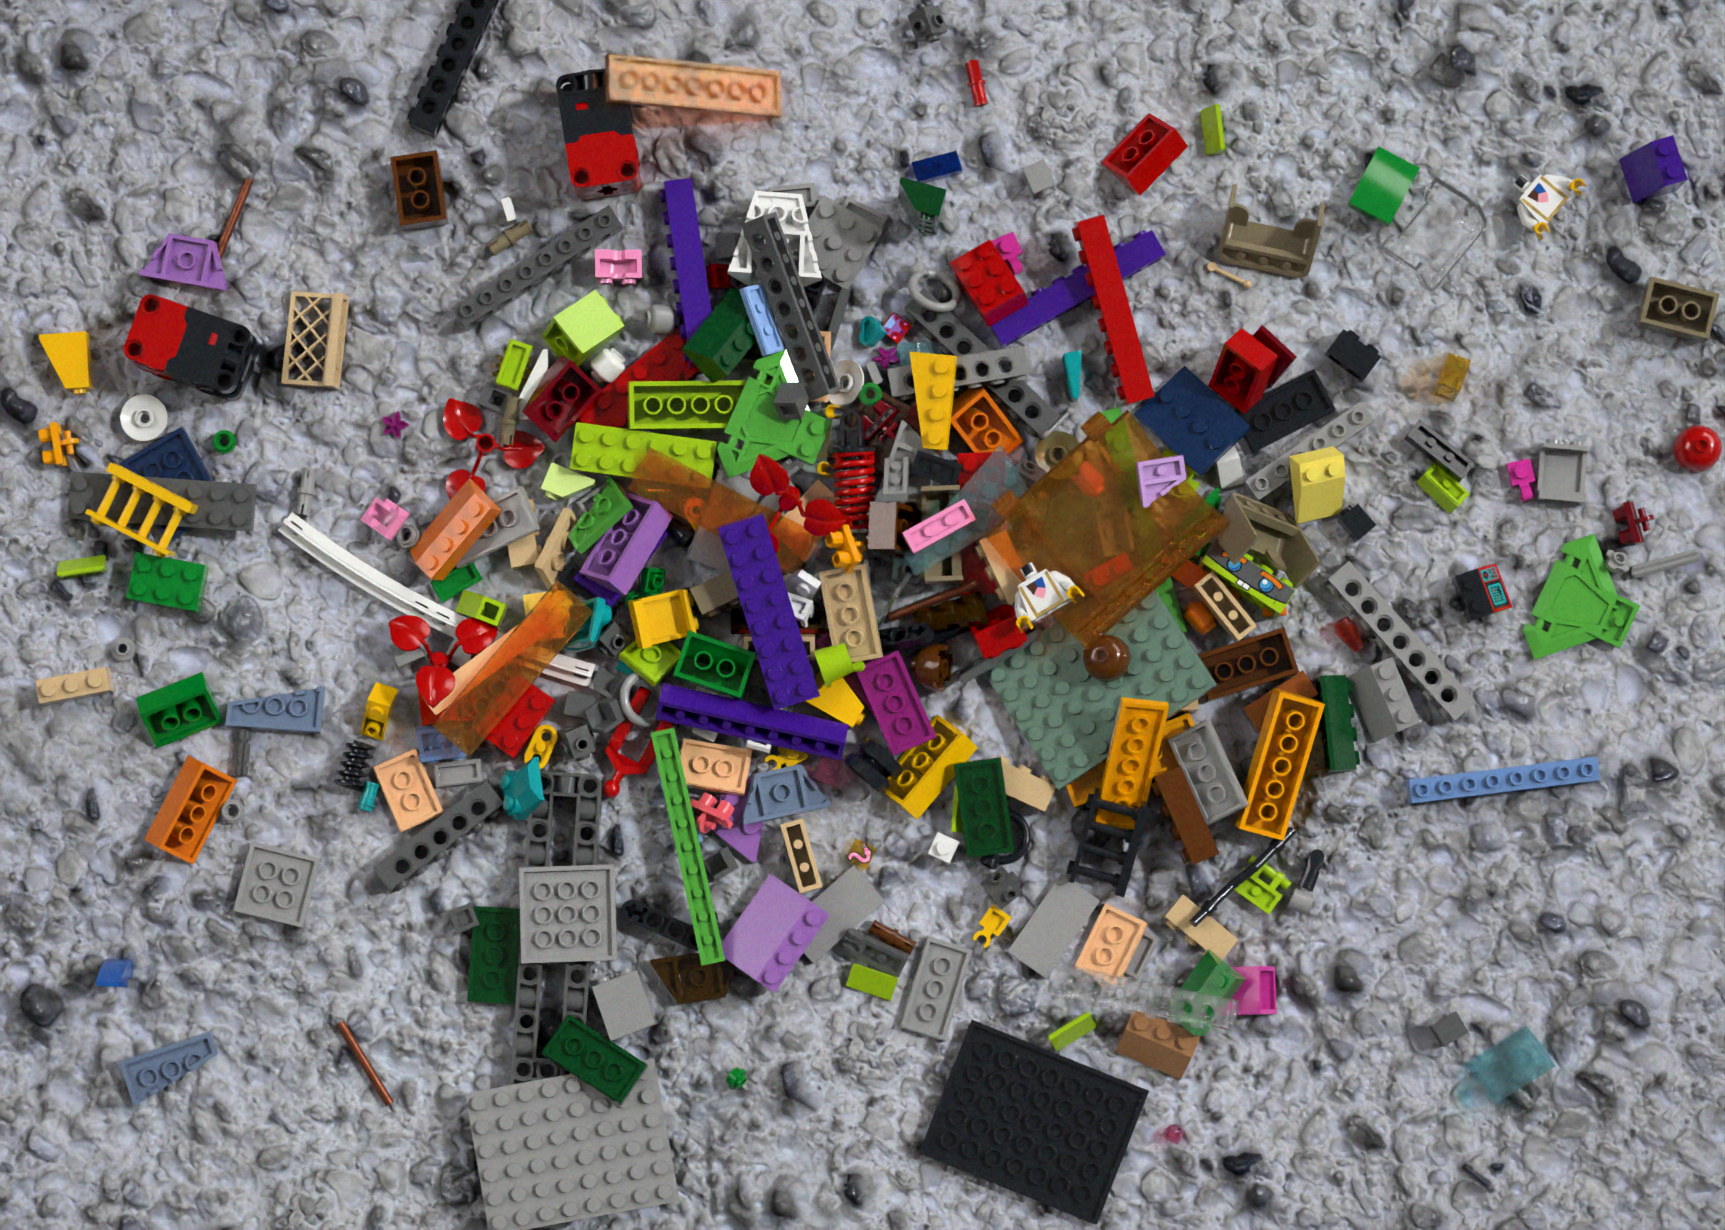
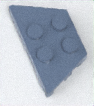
(782, 794)

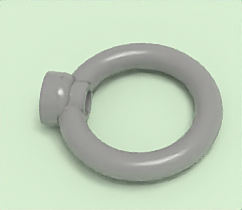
(920, 274)
(625, 704)

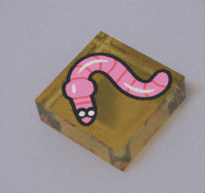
(861, 853)

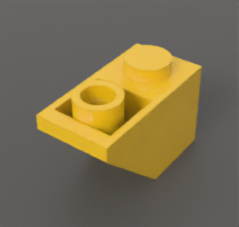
(379, 711)

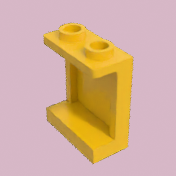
(662, 617)

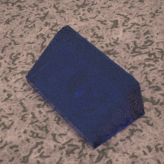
(937, 167)

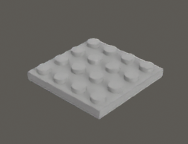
(568, 913)

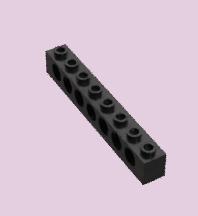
(431, 123)

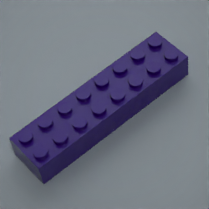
(768, 611)

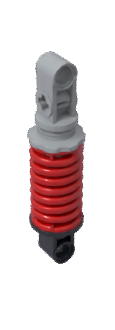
(855, 467)

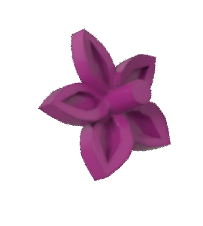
(887, 357)
(394, 425)

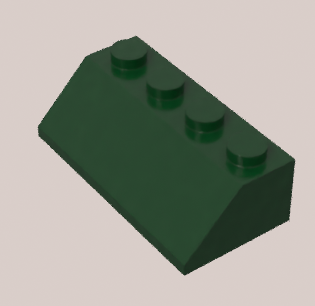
(922, 204)
(721, 338)
(1336, 725)

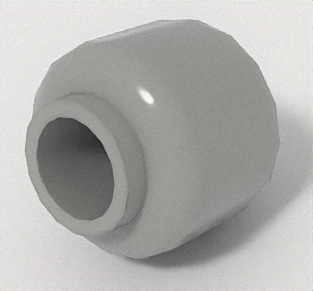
(661, 319)

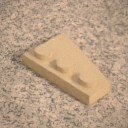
(552, 556)

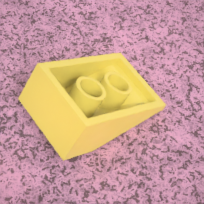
(1317, 483)

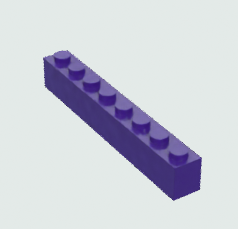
(686, 256)
(1073, 290)
(751, 721)

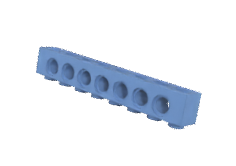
(1502, 780)

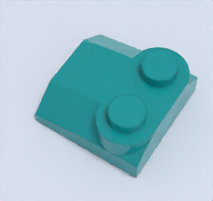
(589, 632)
(522, 789)

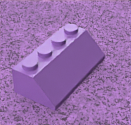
(627, 545)

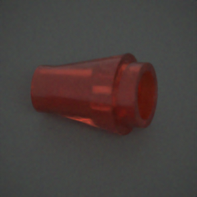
(1348, 633)

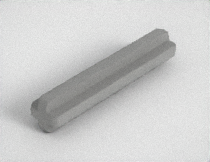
(1664, 564)

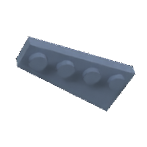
(279, 712)
(157, 1068)

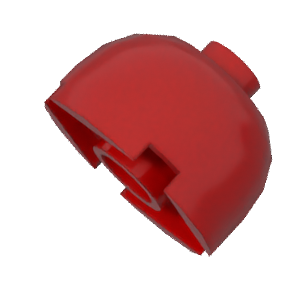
(1697, 448)

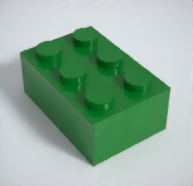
(167, 582)

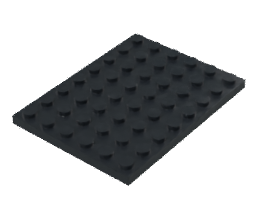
(1033, 1122)

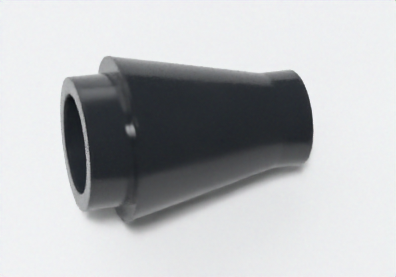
(680, 533)

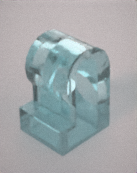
(905, 347)

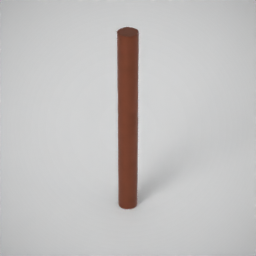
(234, 215)
(933, 600)
(364, 1062)

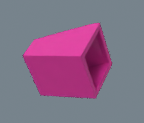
(1257, 991)

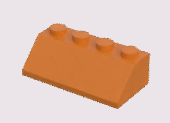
(454, 531)
(190, 809)

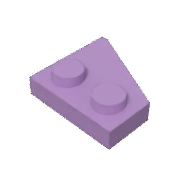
(1158, 477)

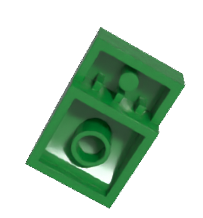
(1383, 187)

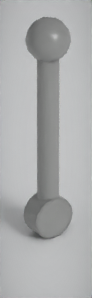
(1068, 412)

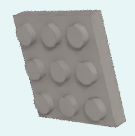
(841, 241)
(277, 884)

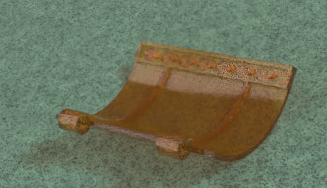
(1092, 527)

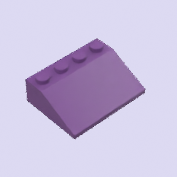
(773, 933)

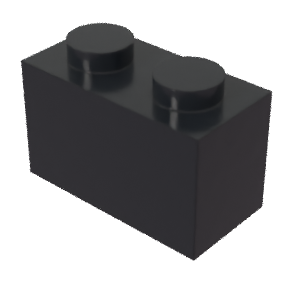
(1353, 354)

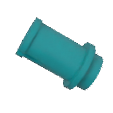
(368, 796)

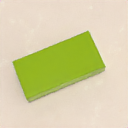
(514, 365)

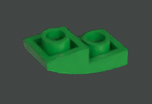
(651, 581)

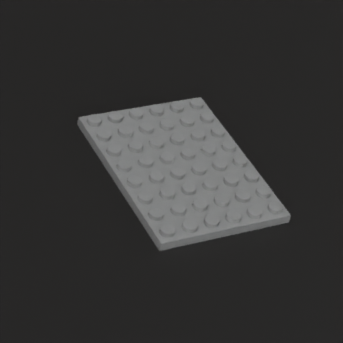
(569, 1152)

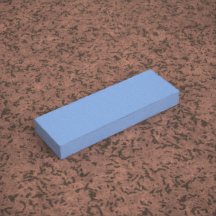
(762, 319)

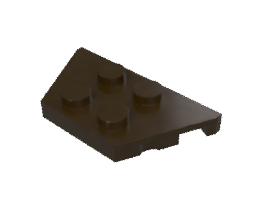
(690, 980)

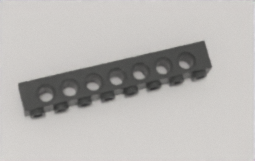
(537, 268)
(792, 294)
(962, 335)

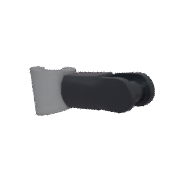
(1301, 898)

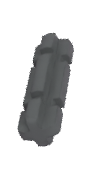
(242, 752)

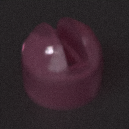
(1173, 1133)

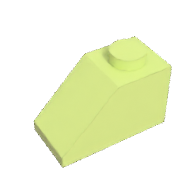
(565, 483)

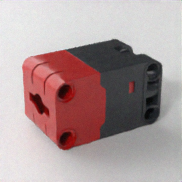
(597, 137)
(191, 347)

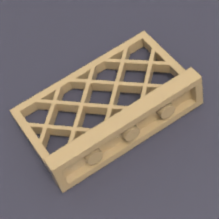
(335, 340)

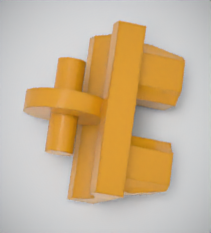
(54, 435)
(848, 549)

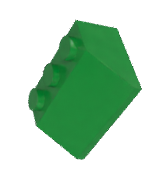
(714, 665)
(179, 710)
(1214, 978)

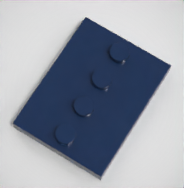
(1192, 421)
(170, 458)

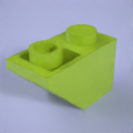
(481, 608)

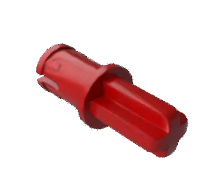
(976, 83)

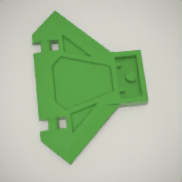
(759, 425)
(1579, 603)

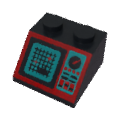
(1481, 592)

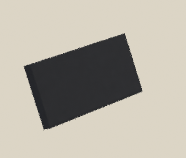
(1286, 410)

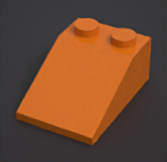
(982, 423)

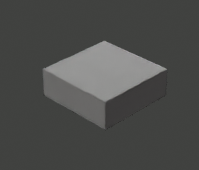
(873, 373)

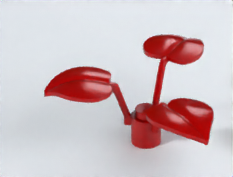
(462, 420)
(820, 515)
(436, 680)

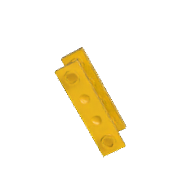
(140, 486)

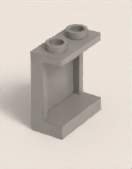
(1562, 472)

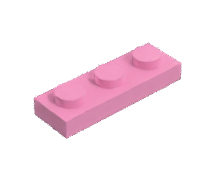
(938, 526)

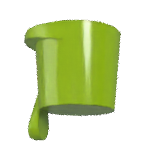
(836, 663)

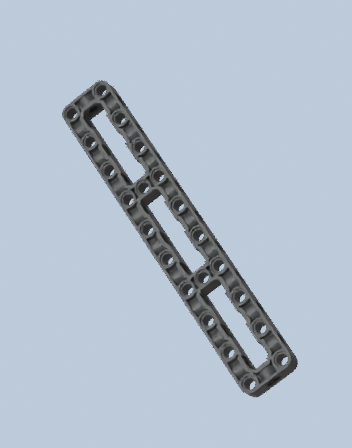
(537, 855)

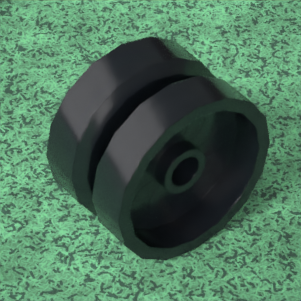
(876, 762)

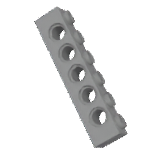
(1018, 356)
(1333, 434)

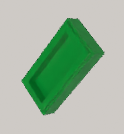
(456, 581)

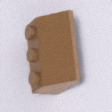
(1157, 1044)

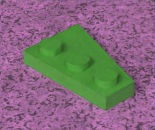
(606, 511)

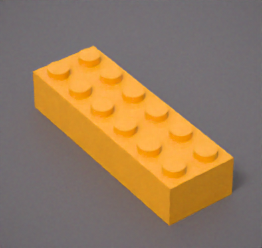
(1279, 763)

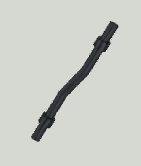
(1210, 906)

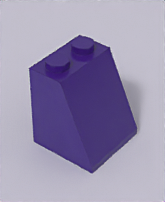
(1653, 169)

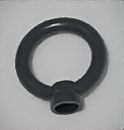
(995, 860)

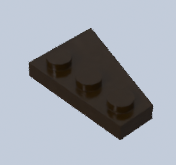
(956, 611)

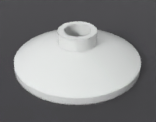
(847, 372)
(134, 411)

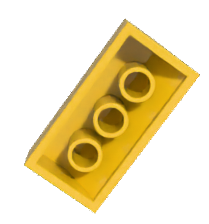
(929, 767)

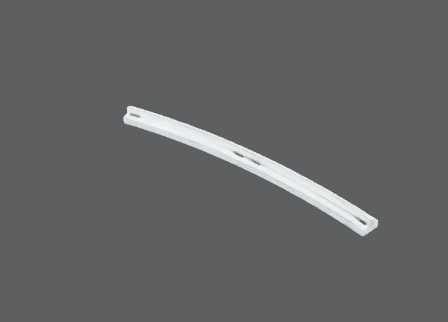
(402, 597)

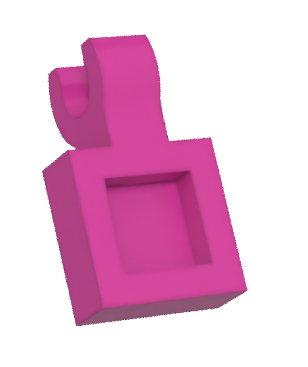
(1009, 250)
(1521, 475)

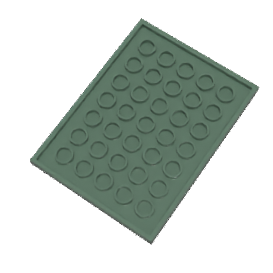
(1073, 715)

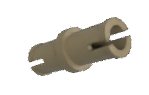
(510, 237)
(510, 420)

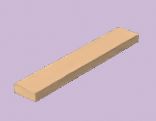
(468, 671)

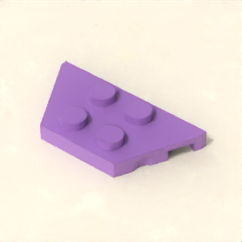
(187, 262)
(741, 837)

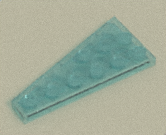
(980, 492)

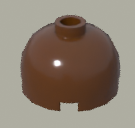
(1107, 658)
(933, 666)

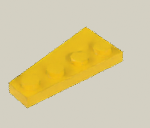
(934, 396)

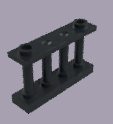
(1131, 836)

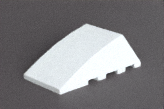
(794, 223)

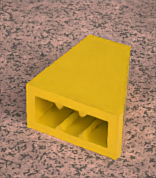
(71, 359)
(838, 702)

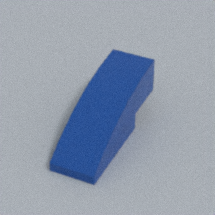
(115, 973)

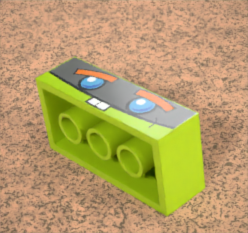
(1248, 579)

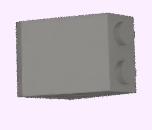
(624, 1004)

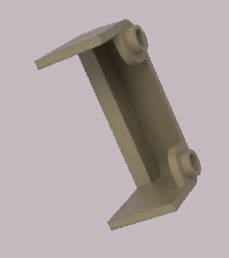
(1268, 246)
(932, 501)
(1270, 533)

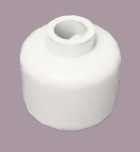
(607, 365)

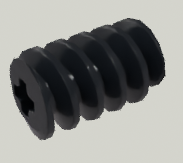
(354, 765)

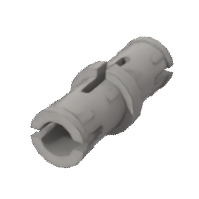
(306, 491)

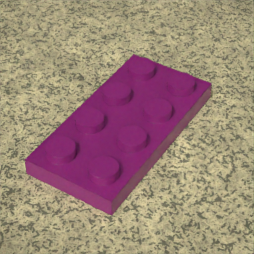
(895, 703)

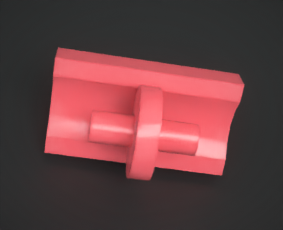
(708, 817)

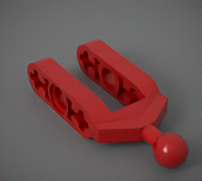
(621, 763)

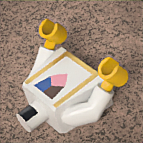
(1543, 199)
(1042, 594)

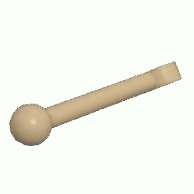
(1212, 267)

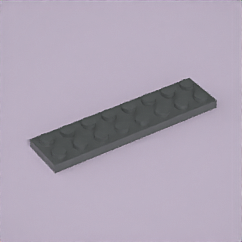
(219, 503)

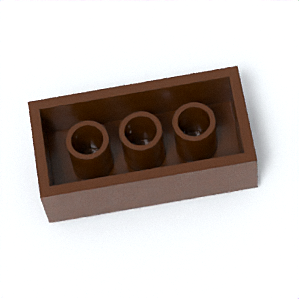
(1249, 663)
(1184, 816)

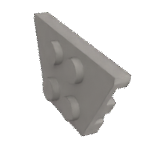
(906, 445)

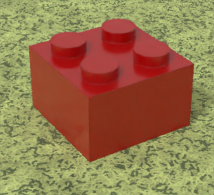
(999, 633)

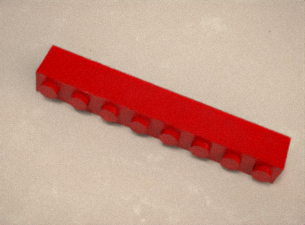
(1113, 308)

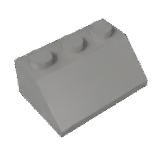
(1383, 699)

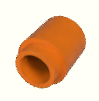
(1199, 617)

